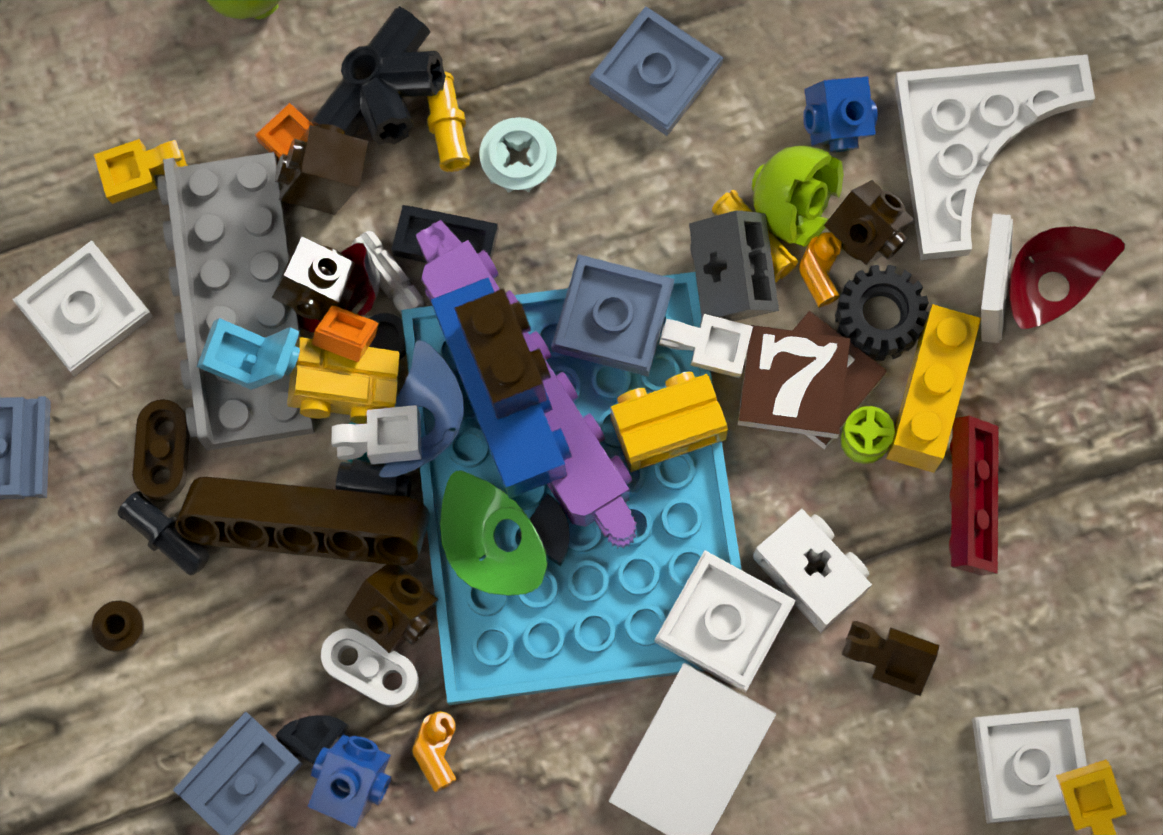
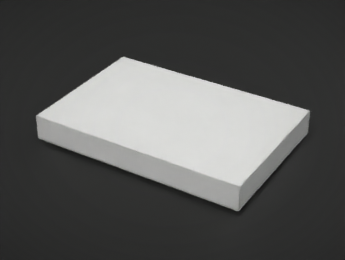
(692, 755)

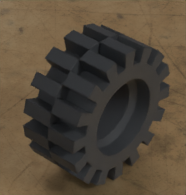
(889, 285)

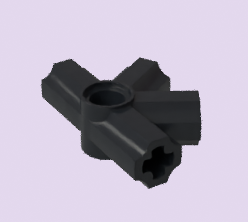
(380, 77)

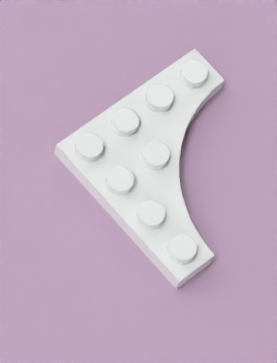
(959, 123)

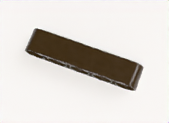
(303, 520)

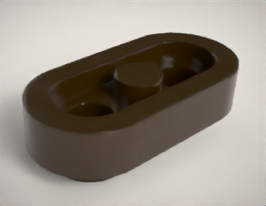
(160, 452)

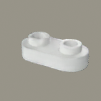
(370, 669)

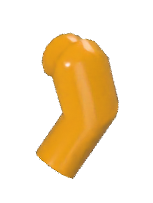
(816, 266)
(431, 747)

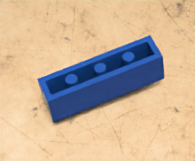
(520, 443)

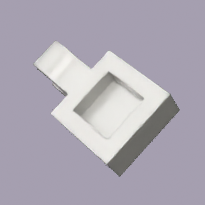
(717, 344)
(387, 436)

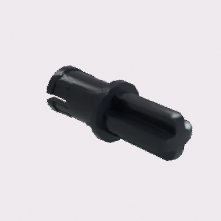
(162, 533)

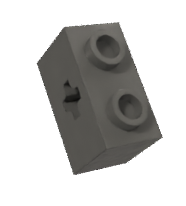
(734, 265)

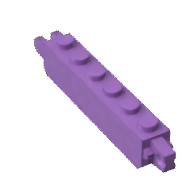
(594, 483)

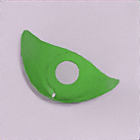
(467, 533)

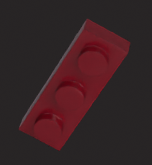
(974, 496)

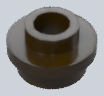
(128, 636)

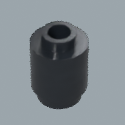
(365, 477)

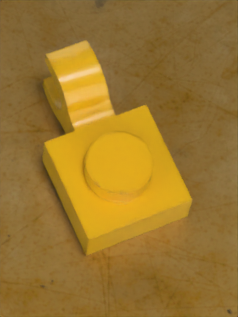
(131, 169)
(1092, 797)

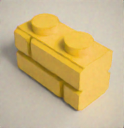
(335, 384)
(668, 420)

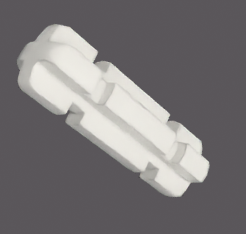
(392, 278)

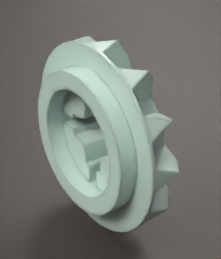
(518, 134)

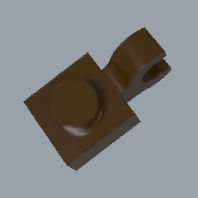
(898, 659)

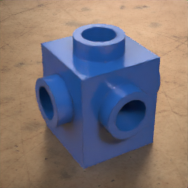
(840, 113)
(349, 779)

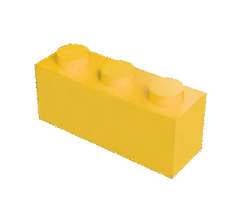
(933, 388)

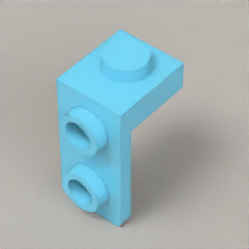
(248, 357)

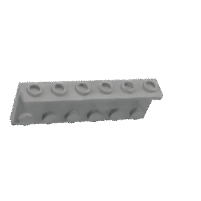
(228, 263)

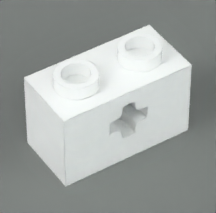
(816, 596)

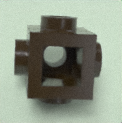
(870, 223)
(315, 280)
(392, 607)

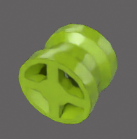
(869, 424)

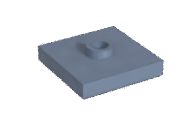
(656, 70)
(613, 315)

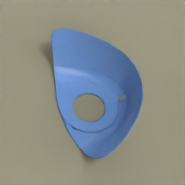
(436, 388)

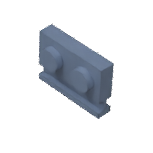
(24, 447)
(237, 776)

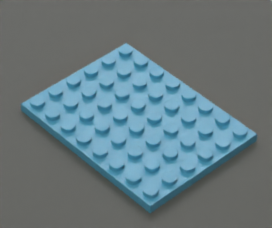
(604, 604)

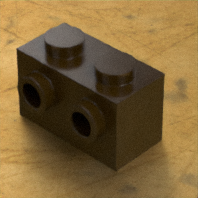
(321, 169)
(501, 354)

